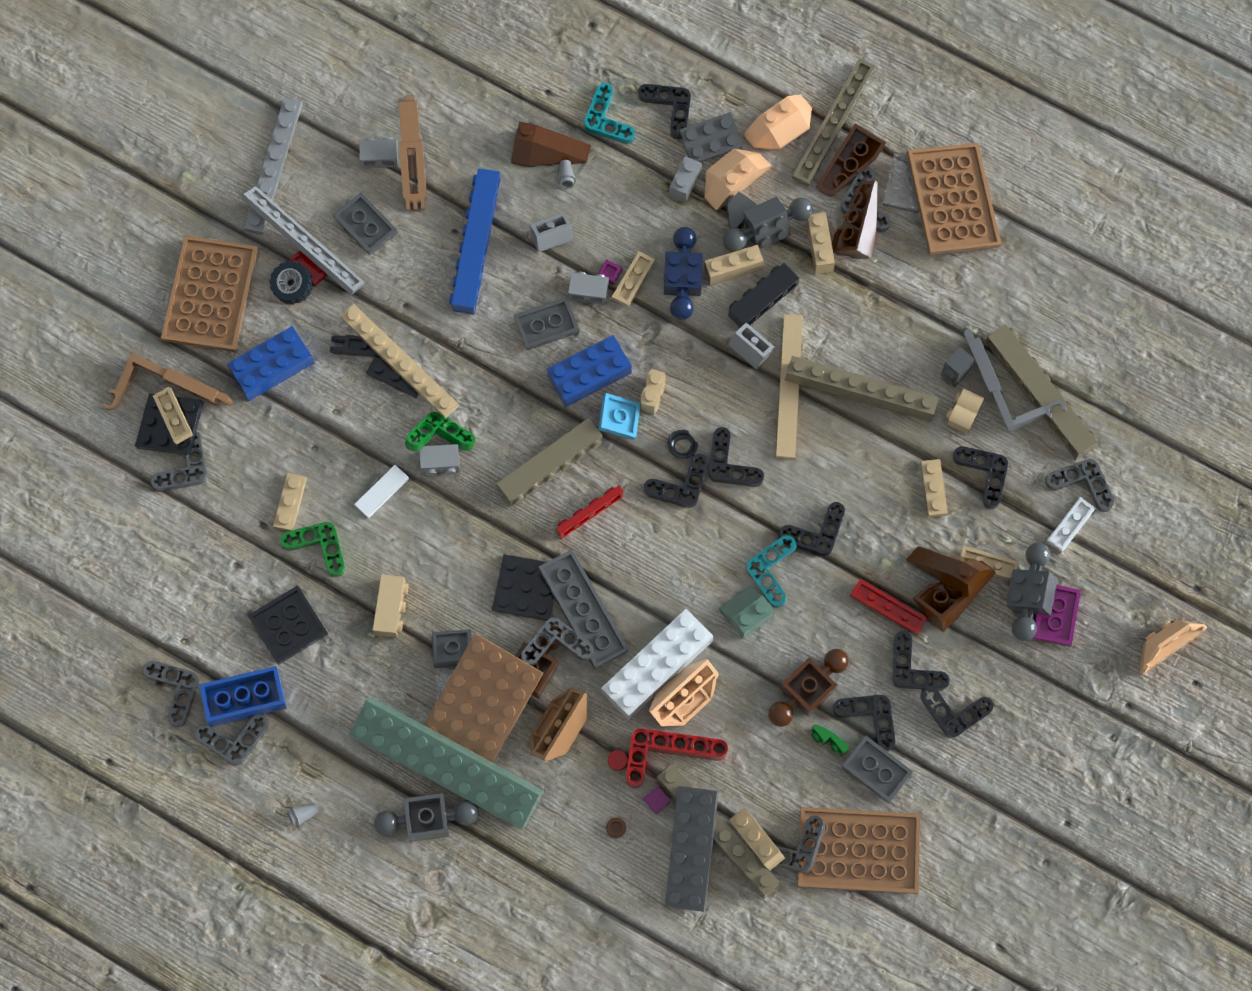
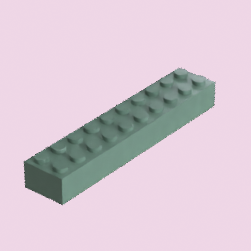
(446, 762)

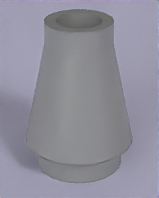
(566, 176)
(301, 814)

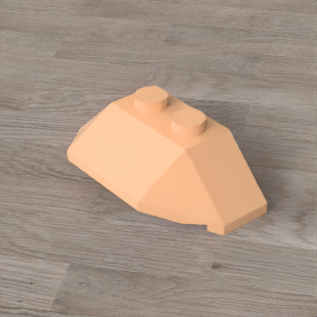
(780, 124)
(733, 174)
(1167, 642)
(685, 694)

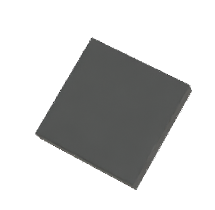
(449, 647)

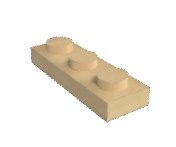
(633, 279)
(172, 415)
(934, 488)
(289, 502)
(1002, 565)

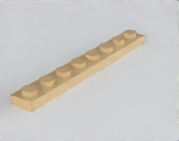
(399, 361)

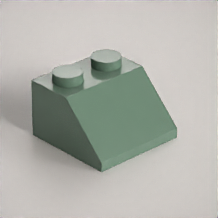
(747, 611)

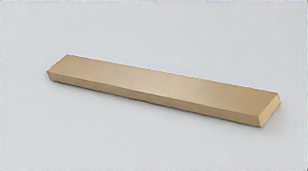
(788, 391)

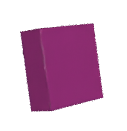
(611, 270)
(656, 800)

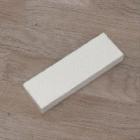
(381, 491)
(1070, 525)

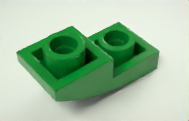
(824, 736)

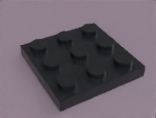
(154, 433)
(522, 589)
(288, 625)

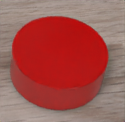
(617, 760)

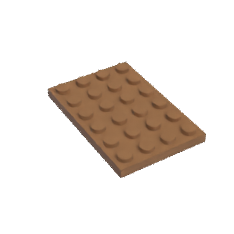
(953, 198)
(209, 293)
(483, 698)
(863, 851)

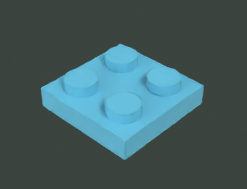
(619, 416)

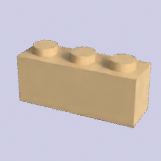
(820, 243)
(733, 265)
(390, 606)
(757, 839)

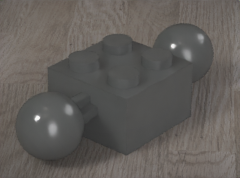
(767, 223)
(1031, 592)
(426, 817)

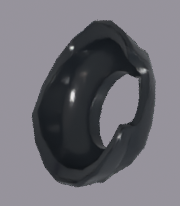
(680, 435)

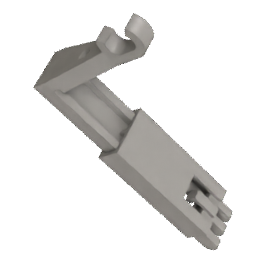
(996, 390)

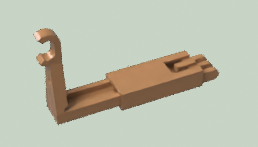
(411, 154)
(169, 375)

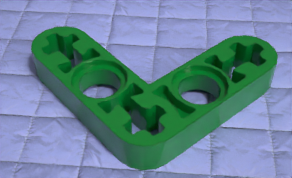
(439, 427)
(318, 538)

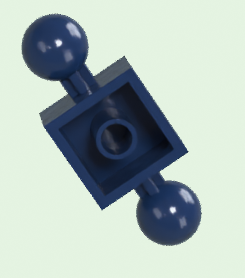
(683, 273)

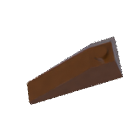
(543, 146)
(853, 156)
(858, 231)
(953, 570)
(944, 604)

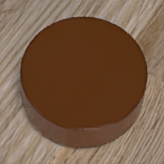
(616, 828)

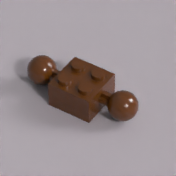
(545, 664)
(808, 687)

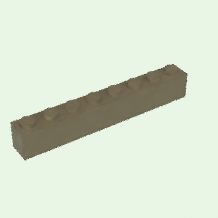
(861, 388)
(1040, 390)
(727, 841)

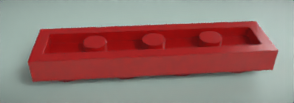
(595, 507)
(888, 607)

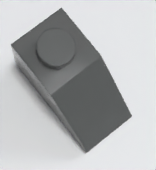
(735, 208)

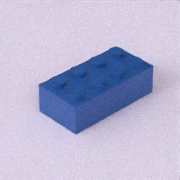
(270, 363)
(589, 371)
(243, 696)

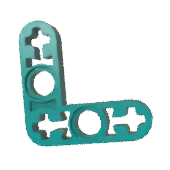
(602, 122)
(766, 564)

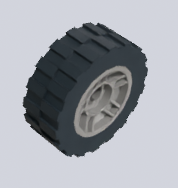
(291, 272)

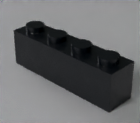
(763, 296)

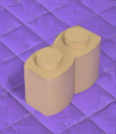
(654, 389)
(964, 411)

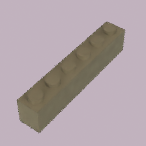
(549, 462)

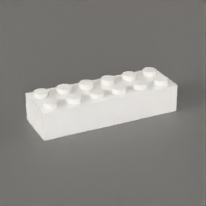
(657, 664)

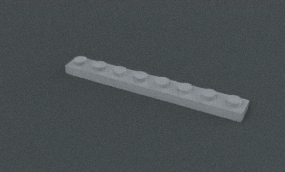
(275, 159)
(303, 240)

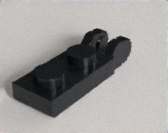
(353, 346)

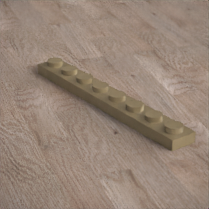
(833, 122)

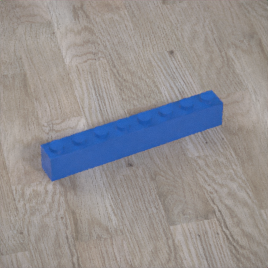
(476, 241)

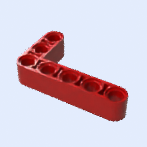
(668, 748)

